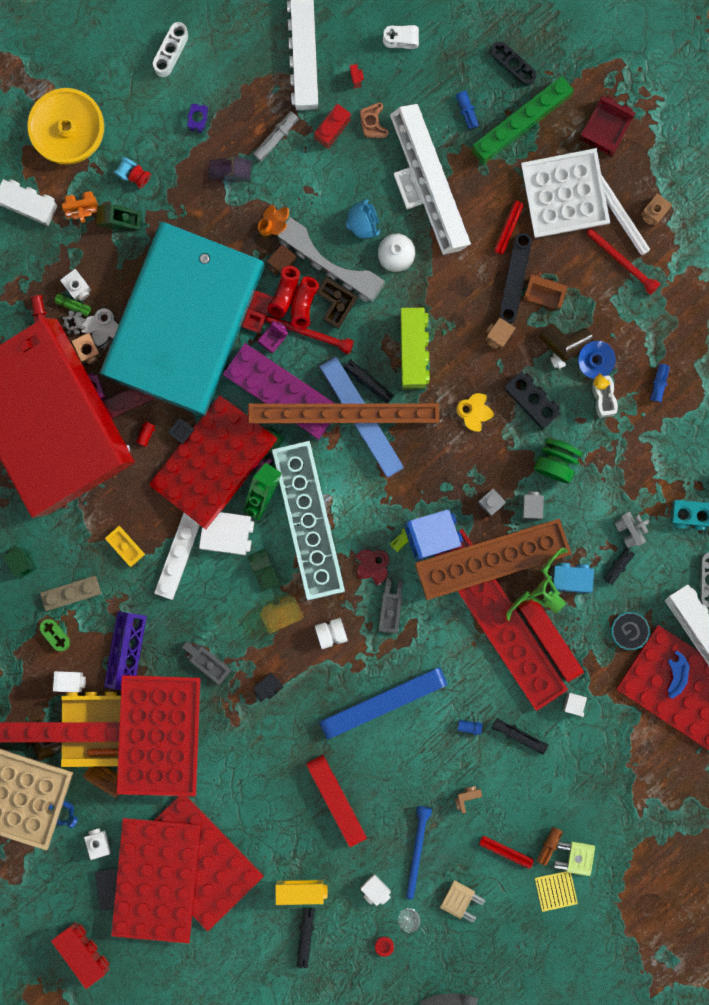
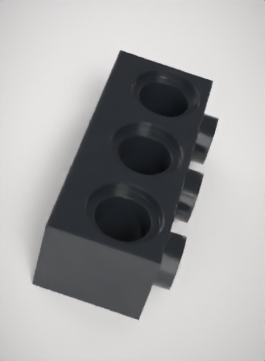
(534, 411)

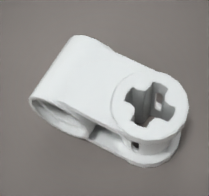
(404, 37)

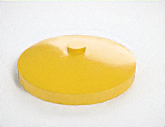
(65, 126)

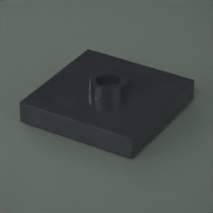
(106, 887)

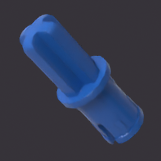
(467, 110)
(660, 383)

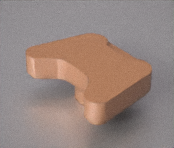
(370, 122)

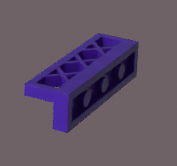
(121, 650)

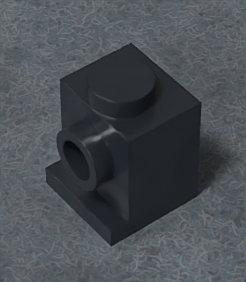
(267, 687)

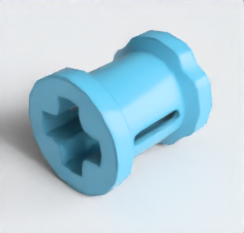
(124, 168)

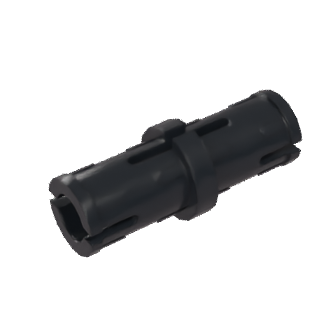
(619, 566)

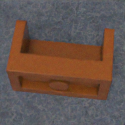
(545, 292)

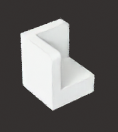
(574, 704)

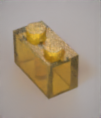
(281, 615)

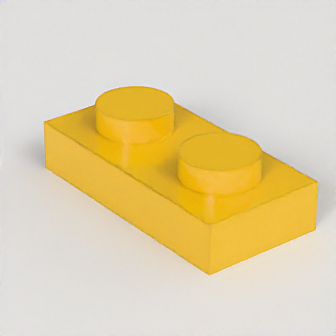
(125, 546)

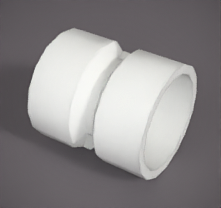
(331, 633)

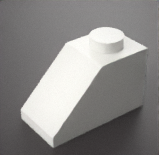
(68, 681)

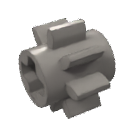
(70, 325)

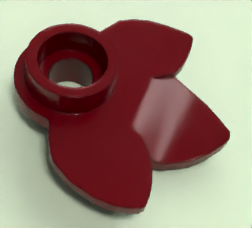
(370, 567)

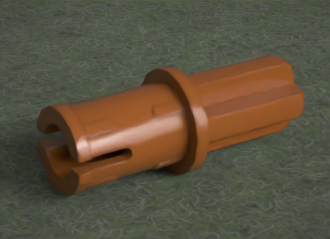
(549, 846)

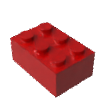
(81, 954)

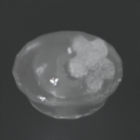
(409, 920)

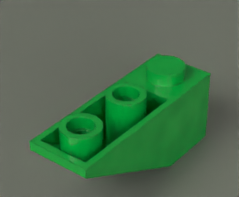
(261, 491)

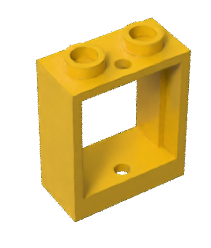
(301, 892)

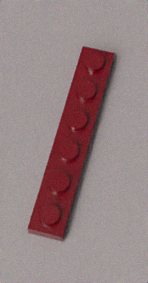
(125, 402)

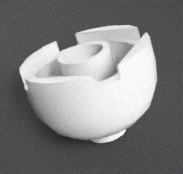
(396, 252)

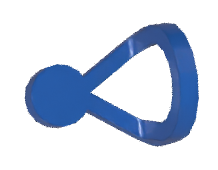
(71, 822)

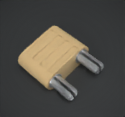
(458, 899)

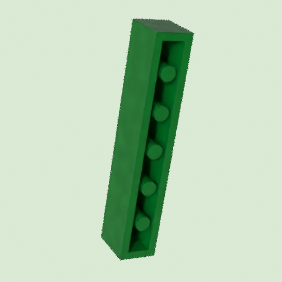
(522, 120)

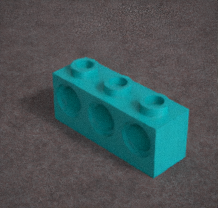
(691, 509)

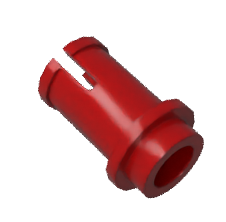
(145, 433)

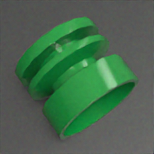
(558, 460)

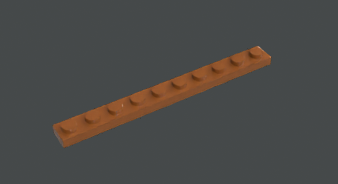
(344, 413)

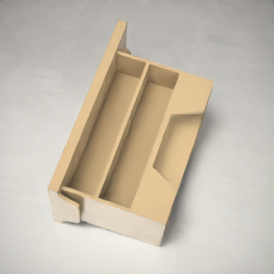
(25, 798)

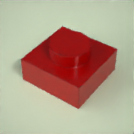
(356, 76)

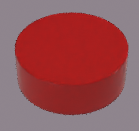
(384, 946)

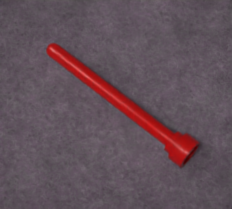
(649, 284)
(344, 345)

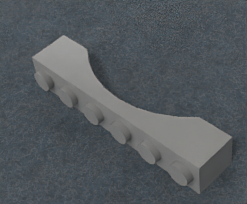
(362, 282)

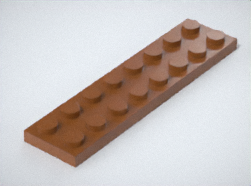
(491, 559)

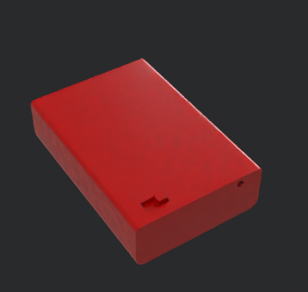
(53, 422)

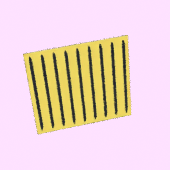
(556, 891)

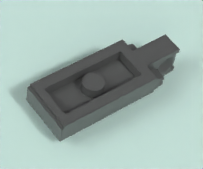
(207, 662)

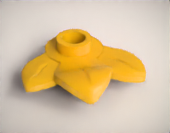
(477, 411)

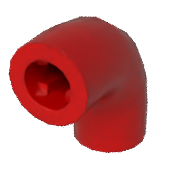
(285, 292)
(302, 302)

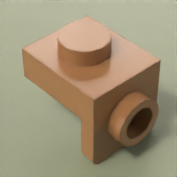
(470, 793)

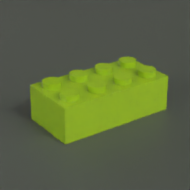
(413, 345)

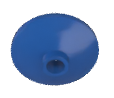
(605, 356)

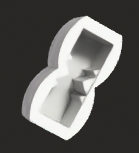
(606, 402)

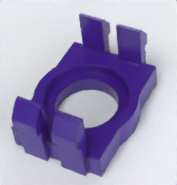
(197, 125)

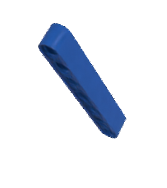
(383, 703)

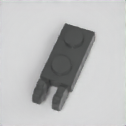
(391, 608)

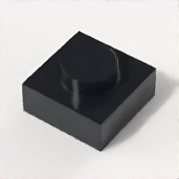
(181, 431)

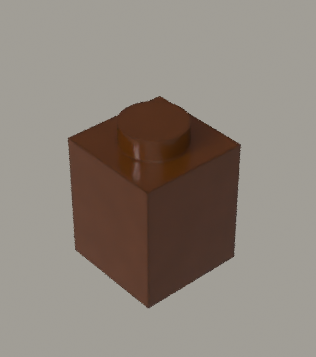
(280, 259)

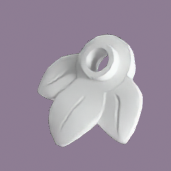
(99, 329)

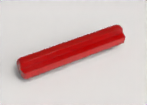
(508, 227)
(506, 852)

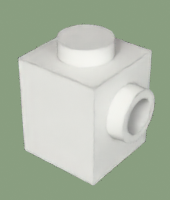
(76, 285)
(97, 844)
(375, 891)

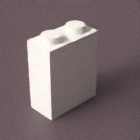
(228, 534)

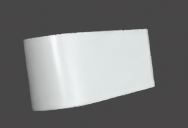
(170, 41)

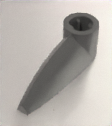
(451, 999)

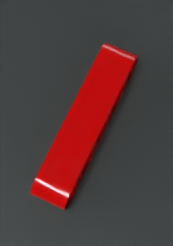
(551, 639)
(336, 800)

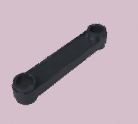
(515, 277)

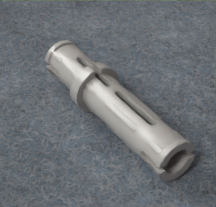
(279, 132)

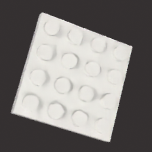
(565, 193)

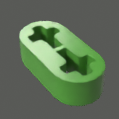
(58, 632)

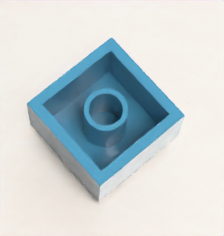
(572, 579)

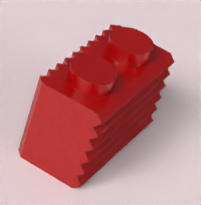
(332, 126)

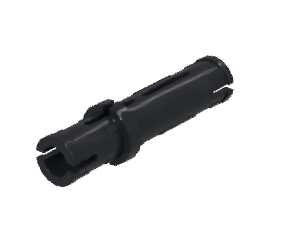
(366, 379)
(514, 733)
(305, 937)

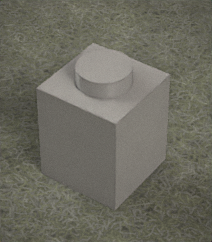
(491, 502)
(533, 506)

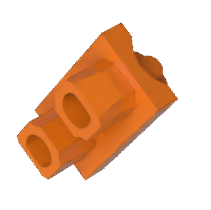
(80, 208)

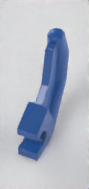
(680, 675)

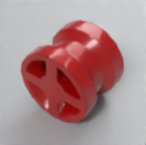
(139, 176)

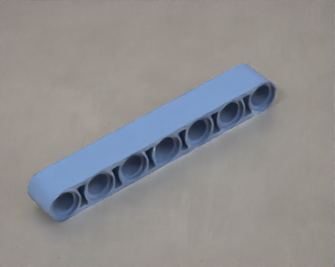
(370, 432)

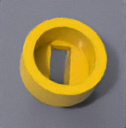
(601, 382)

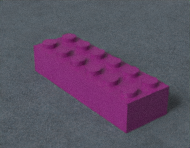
(274, 385)

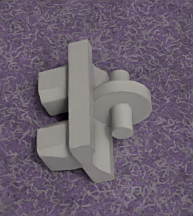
(628, 521)

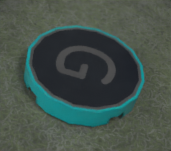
(630, 631)

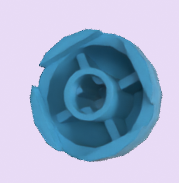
(362, 220)

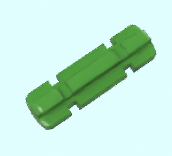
(72, 305)

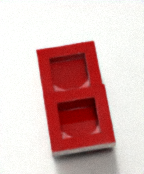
(257, 312)

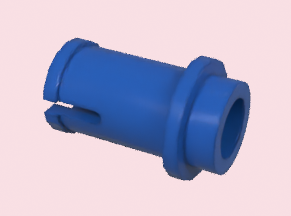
(470, 727)

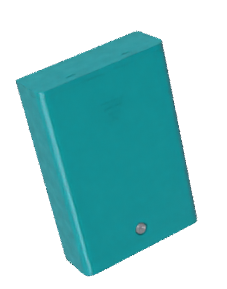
(182, 319)

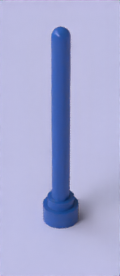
(423, 814)

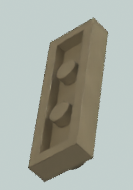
(71, 593)

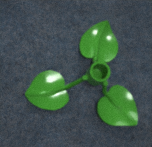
(552, 600)

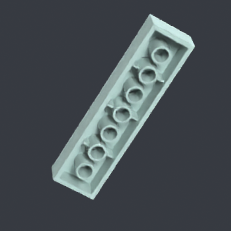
(308, 521)

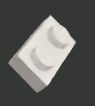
(408, 188)

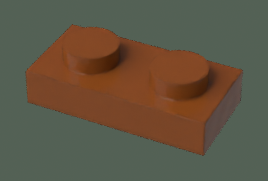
(103, 779)

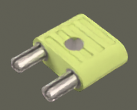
(579, 859)

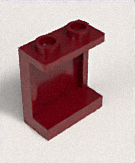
(607, 125)

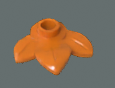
(273, 221)

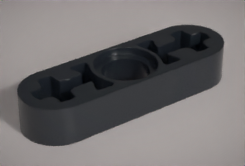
(513, 71)

